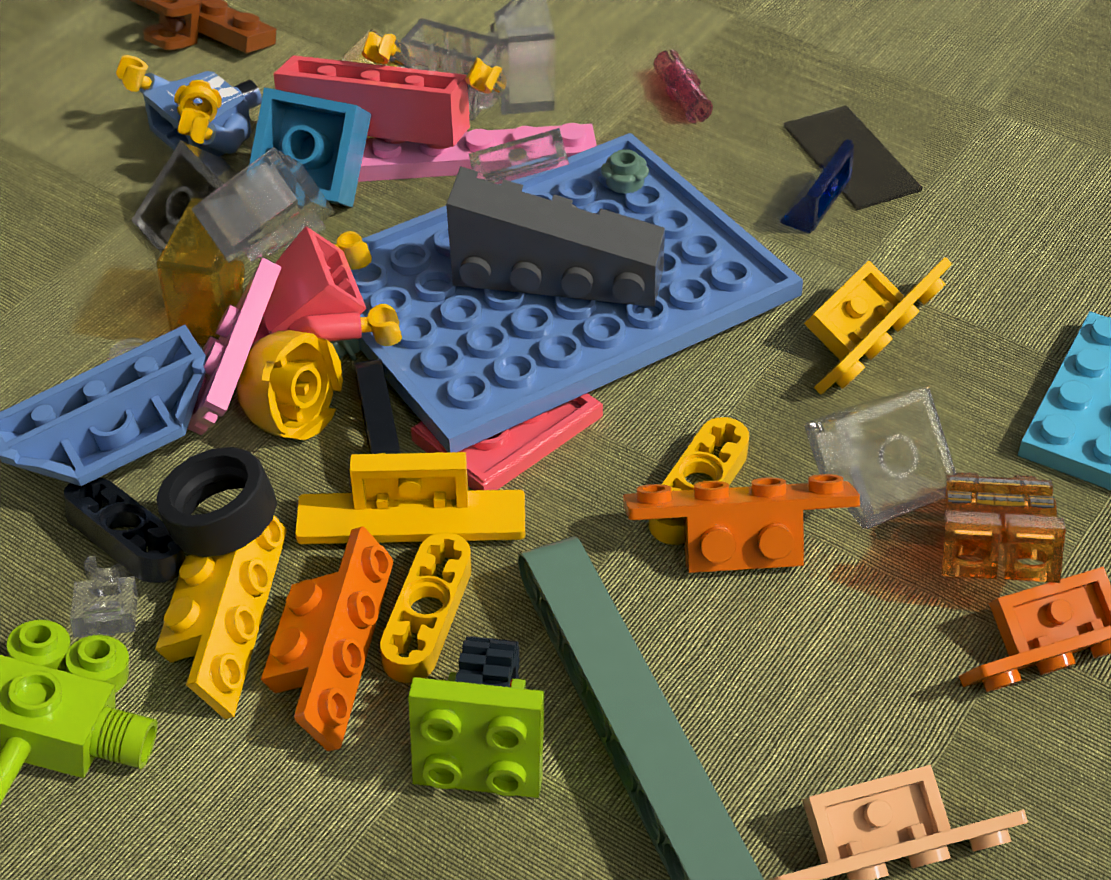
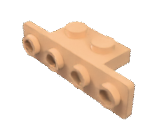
(887, 820)

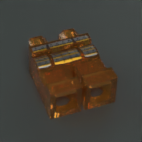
(1006, 512)

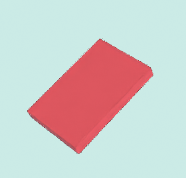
(513, 451)

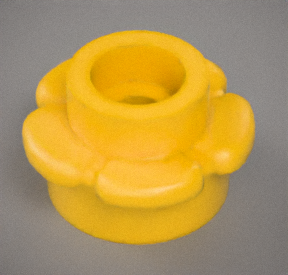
(198, 89)

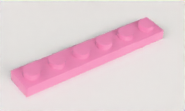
(417, 160)

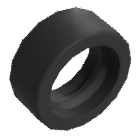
(226, 527)

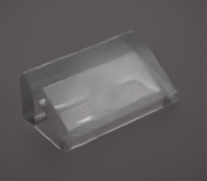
(520, 157)

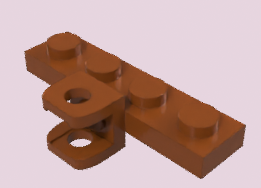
(185, 18)

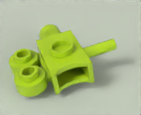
(66, 716)

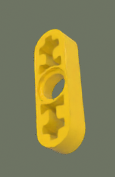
(700, 459)
(430, 628)

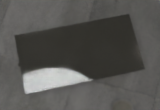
(875, 171)

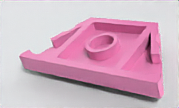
(229, 352)

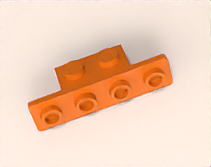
(742, 524)
(1047, 627)
(328, 637)

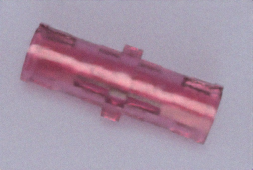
(683, 86)

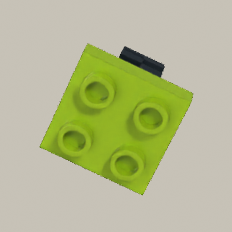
(479, 724)

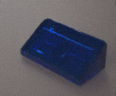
(821, 190)

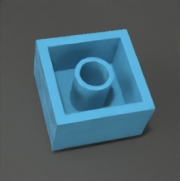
(319, 134)

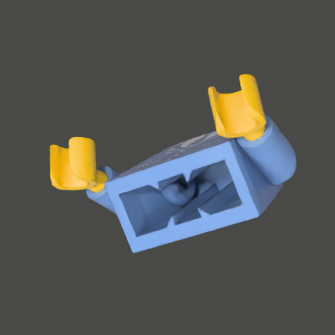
(193, 127)

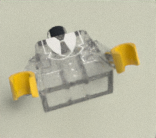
(448, 50)

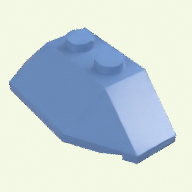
(107, 412)

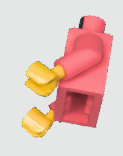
(321, 295)

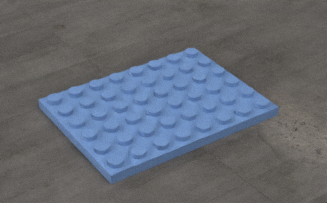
(498, 357)

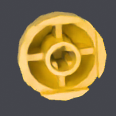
(290, 384)

